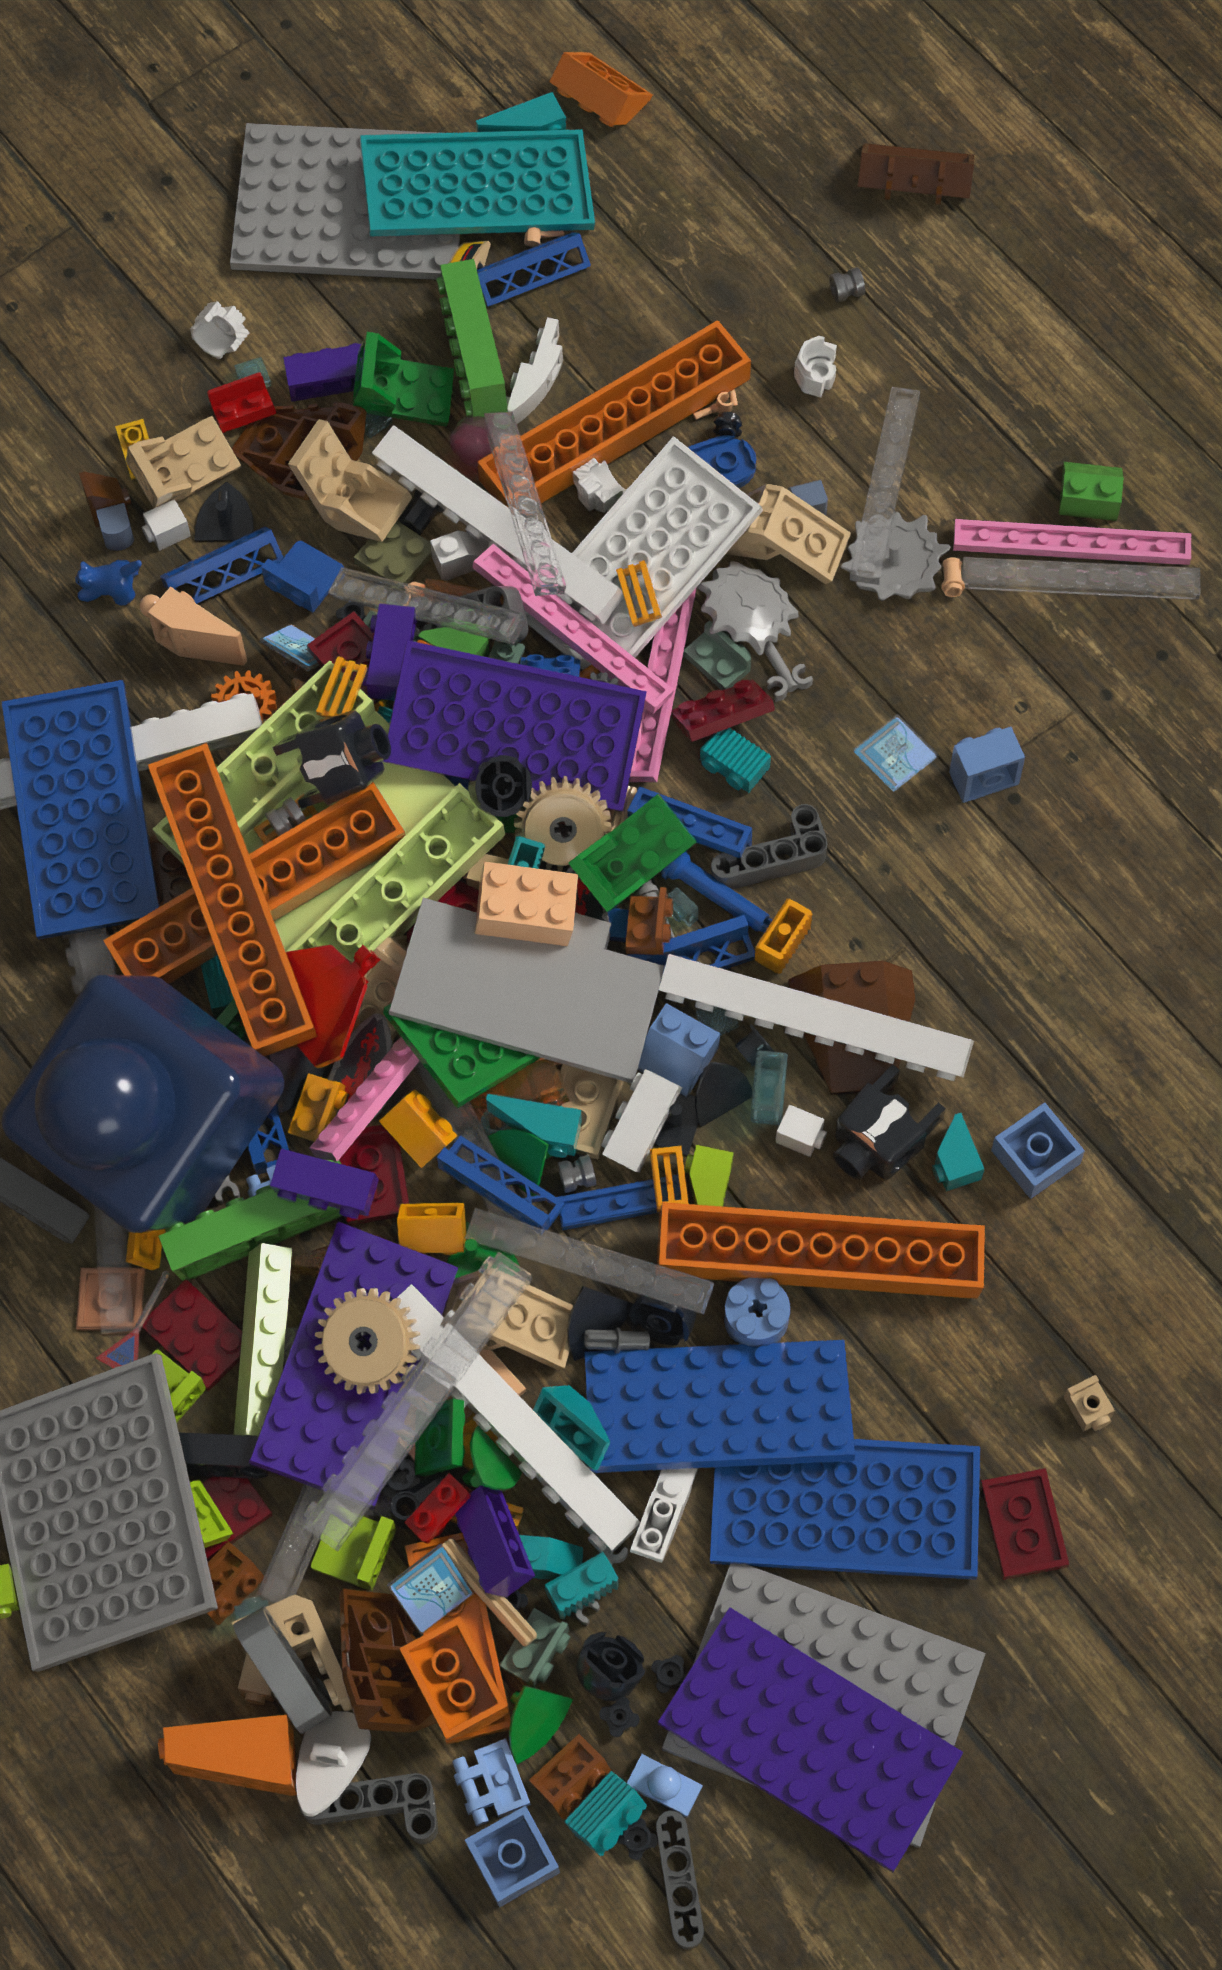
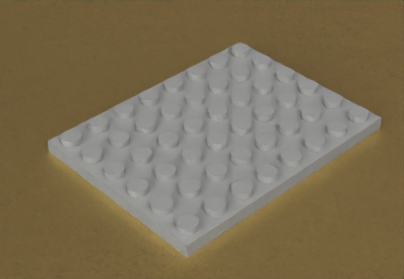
(308, 209)
(100, 1514)
(893, 1661)

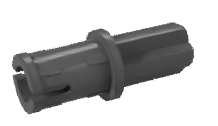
(616, 1340)

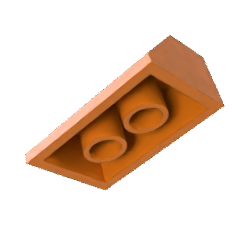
(599, 88)
(454, 1680)

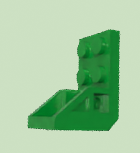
(400, 387)
(632, 853)

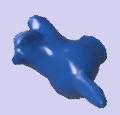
(109, 579)

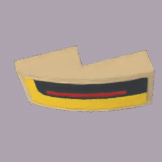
(472, 250)

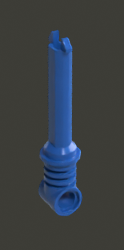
(718, 892)

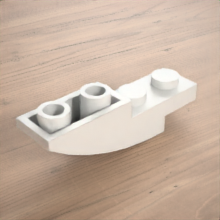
(537, 377)
(663, 1513)

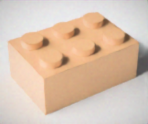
(526, 904)

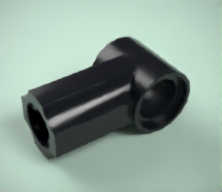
(419, 514)
(413, 1497)

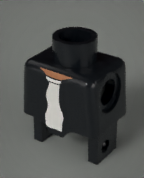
(338, 756)
(879, 1130)

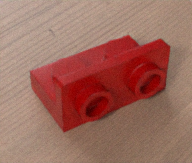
(241, 402)
(438, 1508)

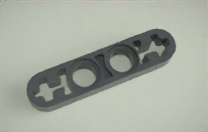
(675, 1880)

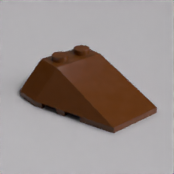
(273, 441)
(865, 985)
(373, 1667)

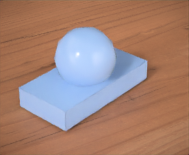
(664, 1785)

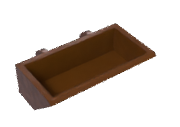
(916, 171)

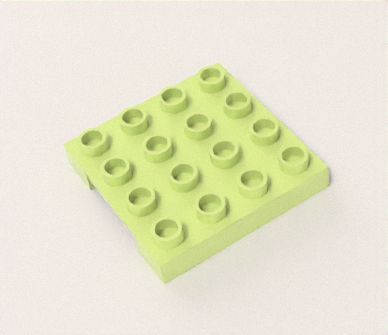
(383, 899)

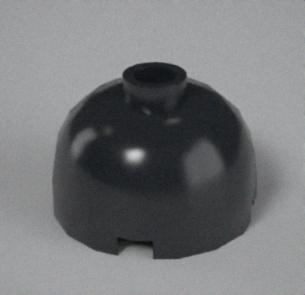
(499, 785)
(663, 1321)
(609, 1666)

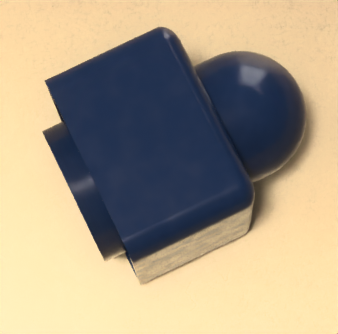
(142, 1102)

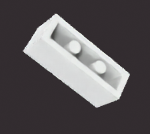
(640, 1120)

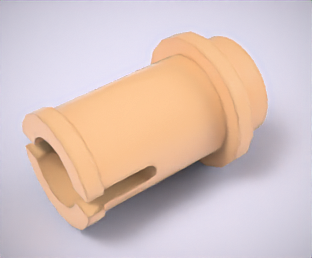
(952, 583)

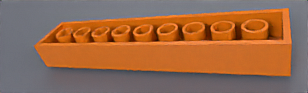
(628, 411)
(290, 873)
(232, 901)
(822, 1250)

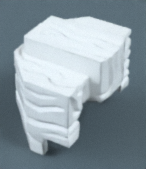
(219, 329)
(815, 366)
(597, 486)

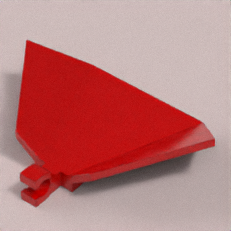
(333, 997)

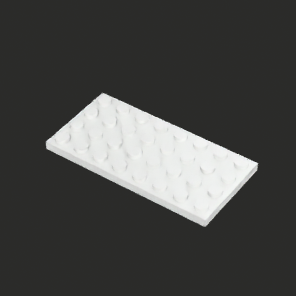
(677, 520)

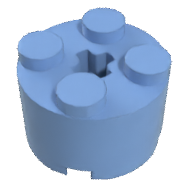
(758, 1295)

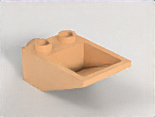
(191, 629)

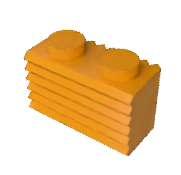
(783, 936)

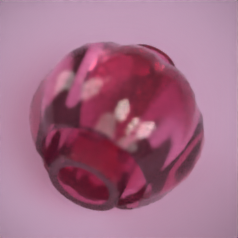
(470, 440)

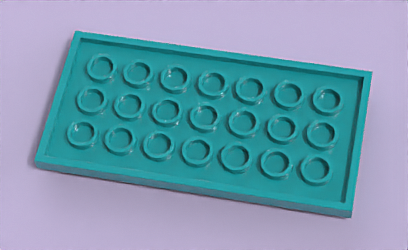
(476, 182)

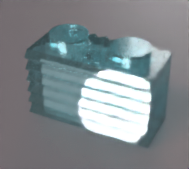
(768, 1087)

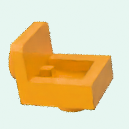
(145, 1249)

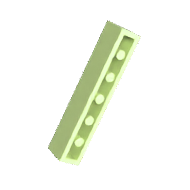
(262, 1335)

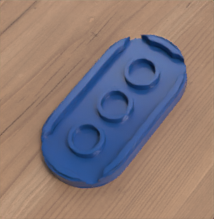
(729, 457)

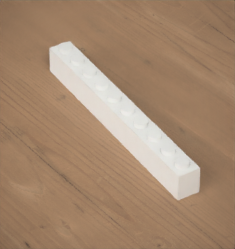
(488, 519)
(155, 739)
(817, 1016)
(530, 1440)

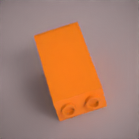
(235, 1752)

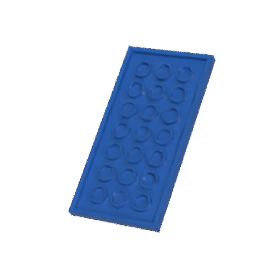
(80, 809)
(722, 1405)
(884, 1513)

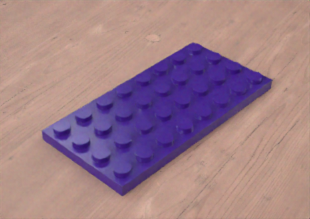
(470, 707)
(310, 1416)
(811, 1739)

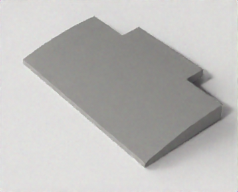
(529, 996)

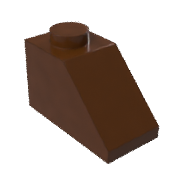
(103, 492)

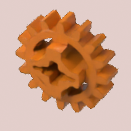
(246, 684)

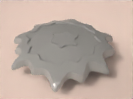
(909, 559)
(747, 605)

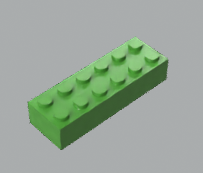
(471, 339)
(236, 1230)

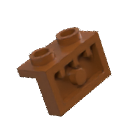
(647, 924)
(233, 1580)
(570, 1776)

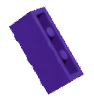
(321, 372)
(391, 630)
(324, 1184)
(494, 1542)

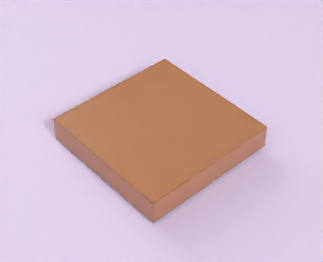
(88, 1299)

